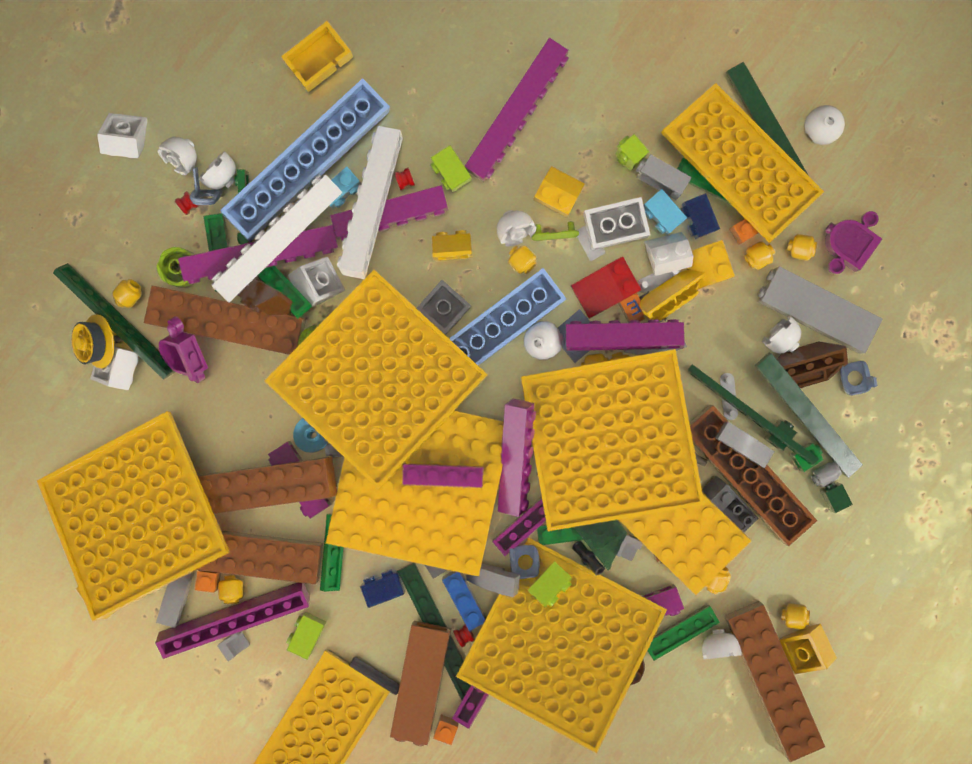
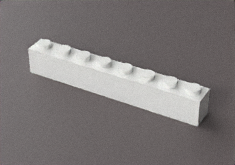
(370, 203)
(276, 238)

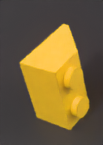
(558, 191)
(451, 246)
(713, 262)
(808, 649)

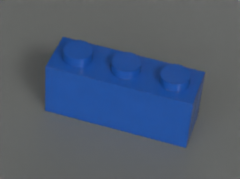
(464, 599)

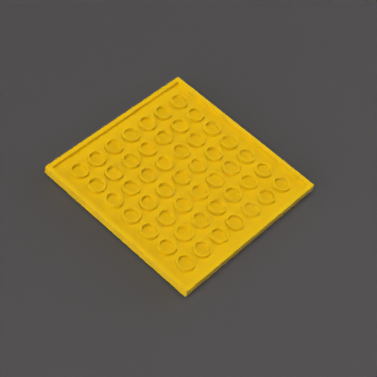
(376, 379)
(613, 440)
(132, 516)
(422, 522)
(568, 659)

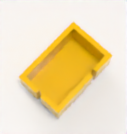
(317, 56)

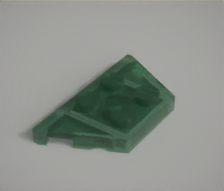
(603, 539)

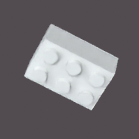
(616, 223)

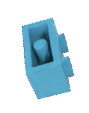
(347, 183)
(664, 212)

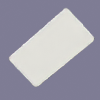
(584, 240)

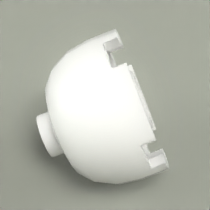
(824, 124)
(179, 153)
(219, 173)
(514, 227)
(784, 336)
(543, 340)
(720, 645)

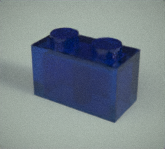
(700, 216)
(382, 588)

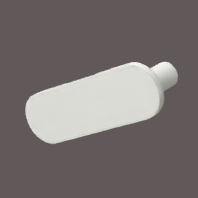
(651, 281)
(728, 382)

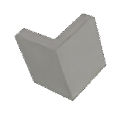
(629, 547)
(233, 645)

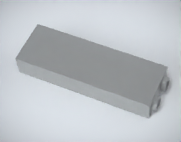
(819, 310)

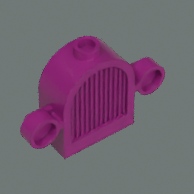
(851, 243)
(182, 352)

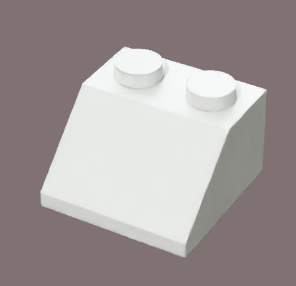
(122, 135)
(669, 253)
(317, 281)
(119, 371)

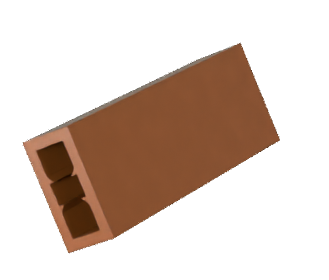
(420, 683)

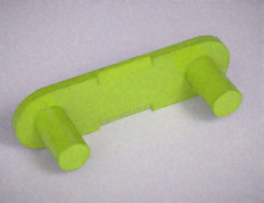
(571, 233)

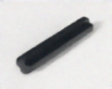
(375, 675)

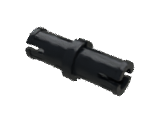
(588, 558)

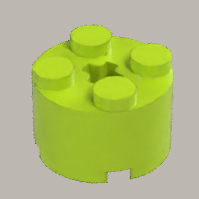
(169, 263)

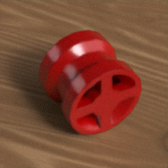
(404, 178)
(185, 203)
(463, 636)

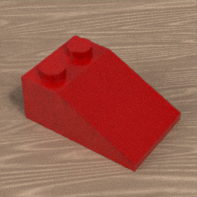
(606, 287)

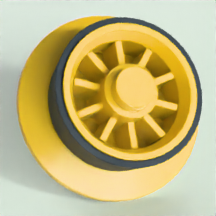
(94, 341)

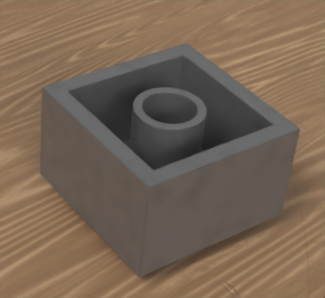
(443, 307)

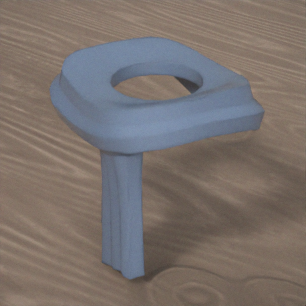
(197, 192)
(867, 380)
(524, 550)

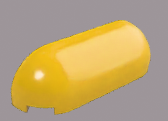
(671, 294)

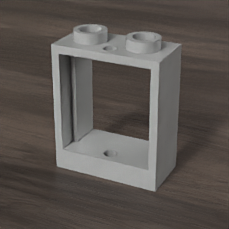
(662, 176)

